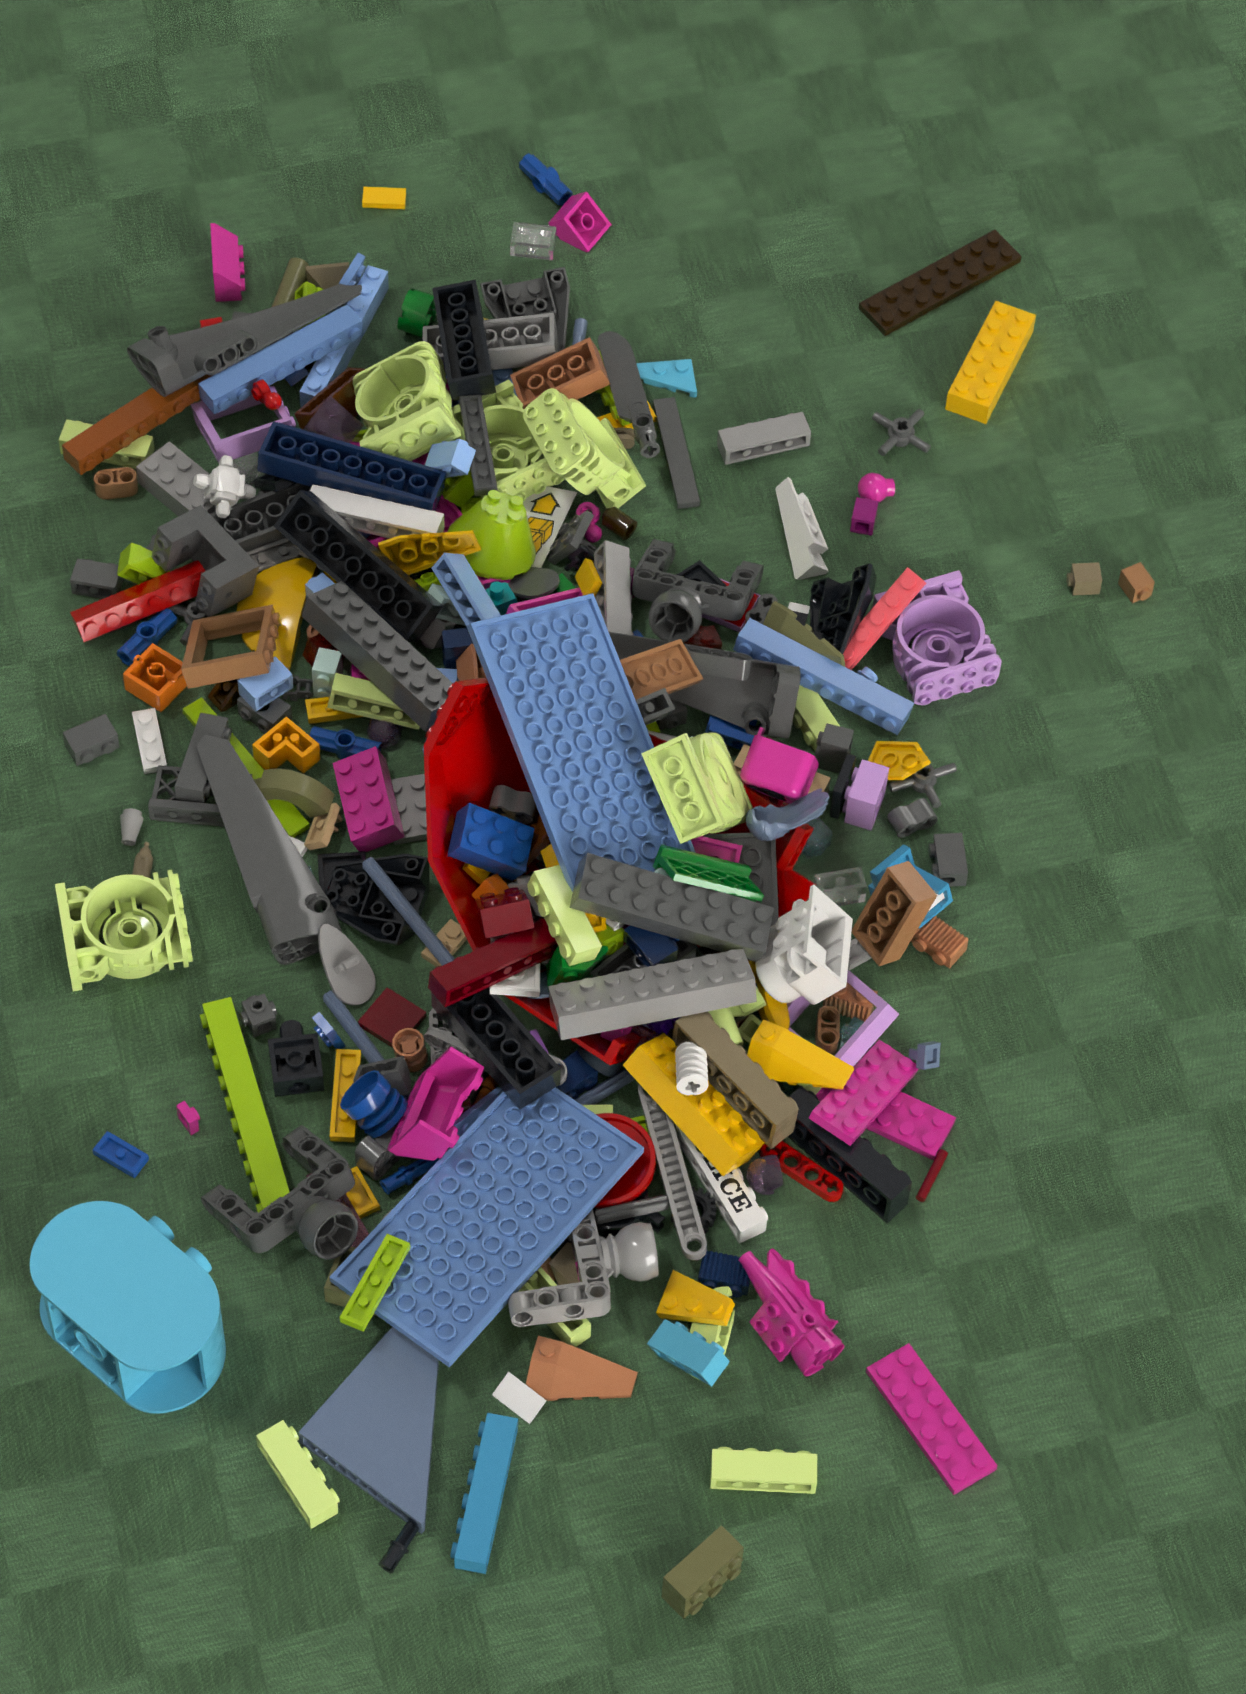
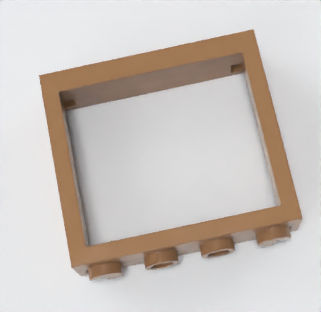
(202, 673)

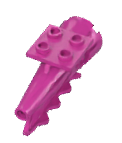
(790, 1315)

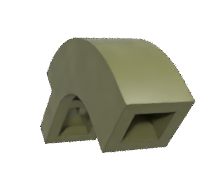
(297, 789)

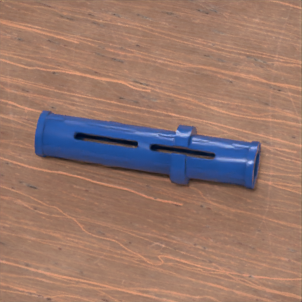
(406, 1175)

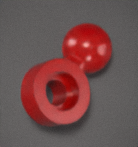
(262, 393)

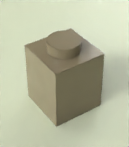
(1084, 578)

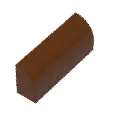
(339, 389)

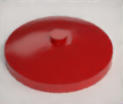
(641, 1173)

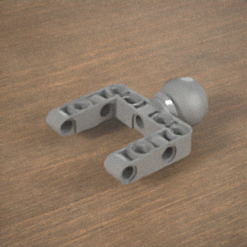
(628, 1253)

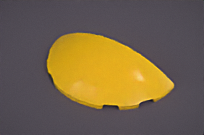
(285, 589)

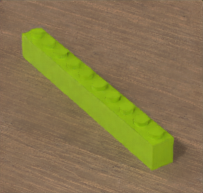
(244, 1102)

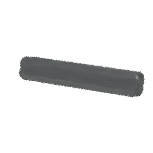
(631, 1209)

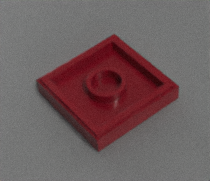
(389, 1015)

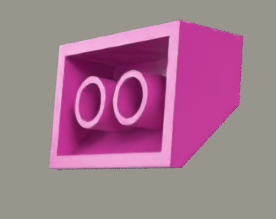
(226, 264)

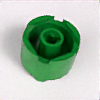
(417, 312)

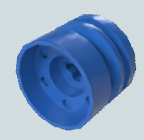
(373, 1104)

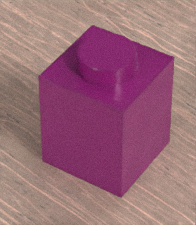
(864, 516)

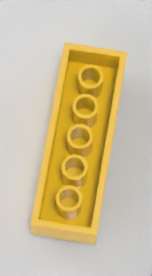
(990, 362)
(704, 1117)

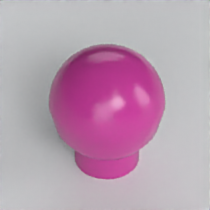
(875, 487)

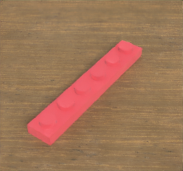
(882, 616)

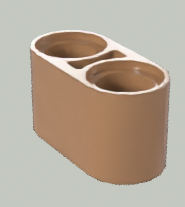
(116, 483)
(828, 1030)

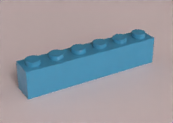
(485, 1494)

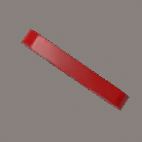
(804, 1165)

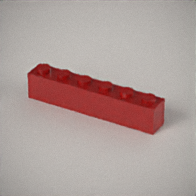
(138, 601)

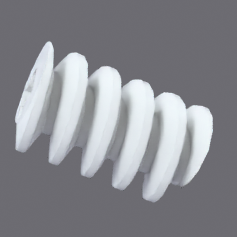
(691, 1069)

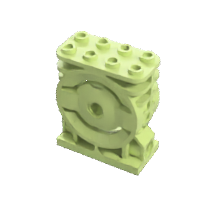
(405, 403)
(512, 445)
(582, 448)
(698, 785)
(123, 955)

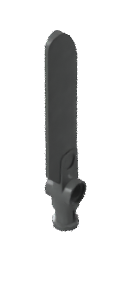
(628, 390)

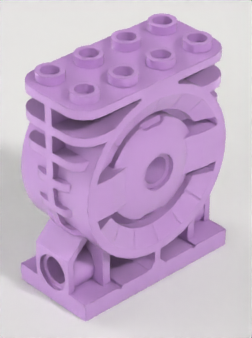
(942, 622)

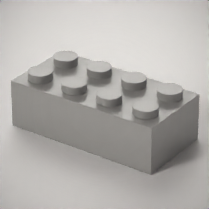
(170, 477)

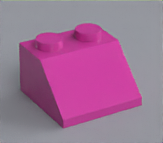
(580, 222)

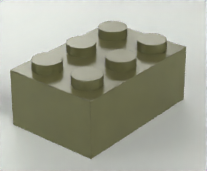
(703, 1572)

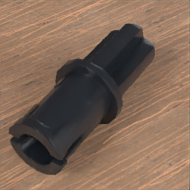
(398, 1547)

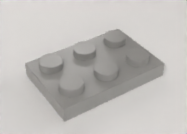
(412, 807)

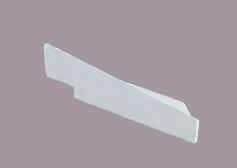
(801, 532)

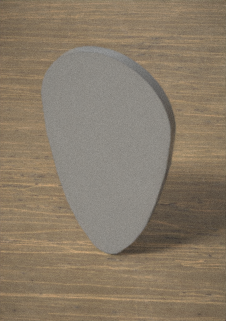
(345, 967)

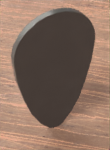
(534, 583)

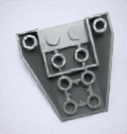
(531, 297)

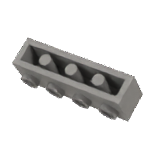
(763, 438)

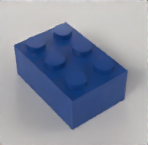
(490, 841)

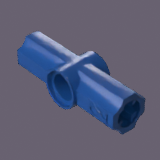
(545, 179)
(146, 634)
(333, 742)

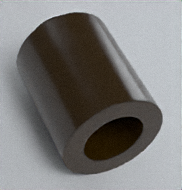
(619, 522)

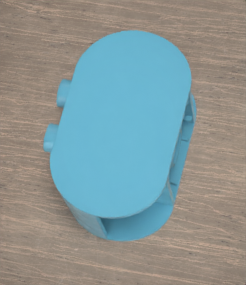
(130, 1304)

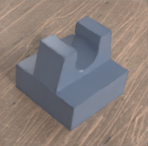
(926, 1055)

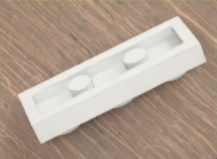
(149, 740)

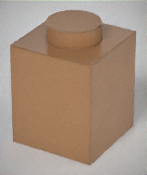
(1136, 582)

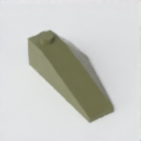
(783, 621)

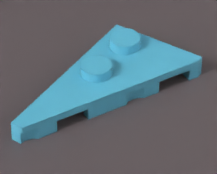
(669, 375)

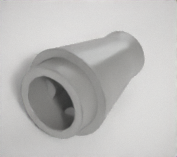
(130, 825)

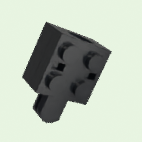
(295, 1061)

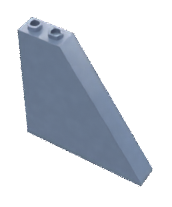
(382, 1426)

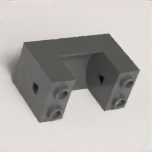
(228, 568)

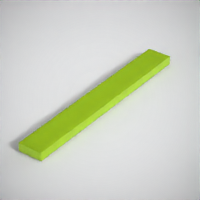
(286, 812)

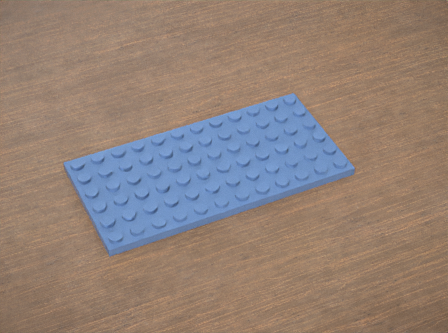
(576, 732)
(491, 1217)

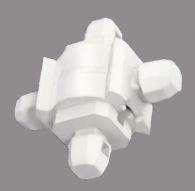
(224, 486)

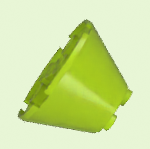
(503, 534)

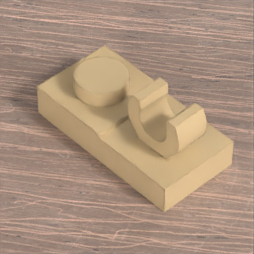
(322, 828)
(451, 937)

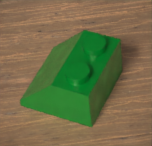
(560, 972)

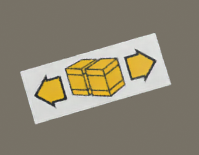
(545, 517)

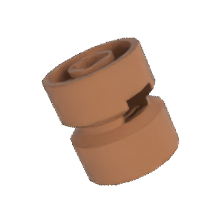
(411, 1045)

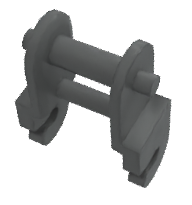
(294, 696)

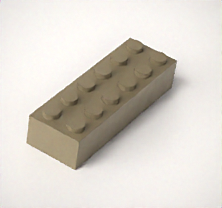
(740, 1079)

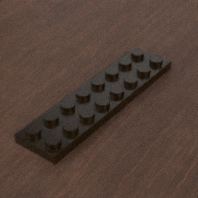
(939, 282)

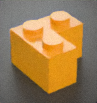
(285, 743)

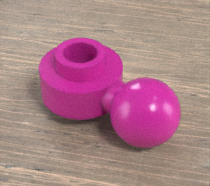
(593, 532)

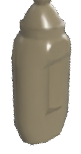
(143, 862)

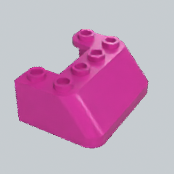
(434, 1105)

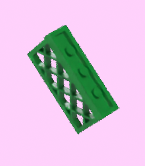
(707, 872)

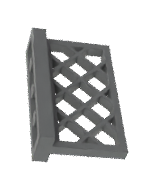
(180, 811)

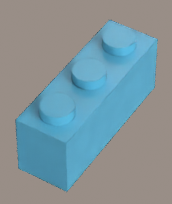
(689, 1351)

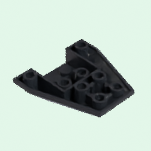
(840, 607)
(365, 906)

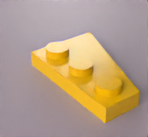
(693, 1302)

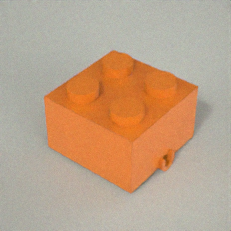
(155, 677)

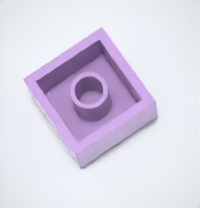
(865, 794)

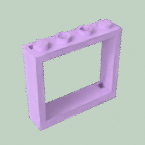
(241, 443)
(867, 1032)

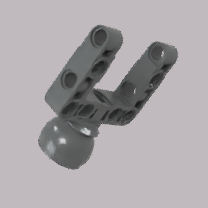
(682, 601)
(311, 1209)

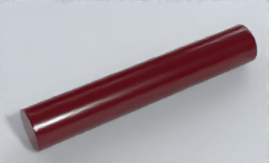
(931, 1175)

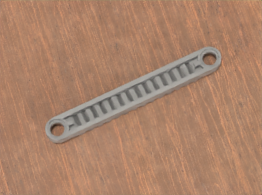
(674, 1176)

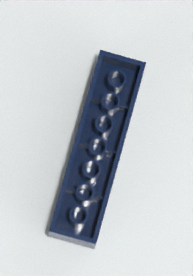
(348, 467)

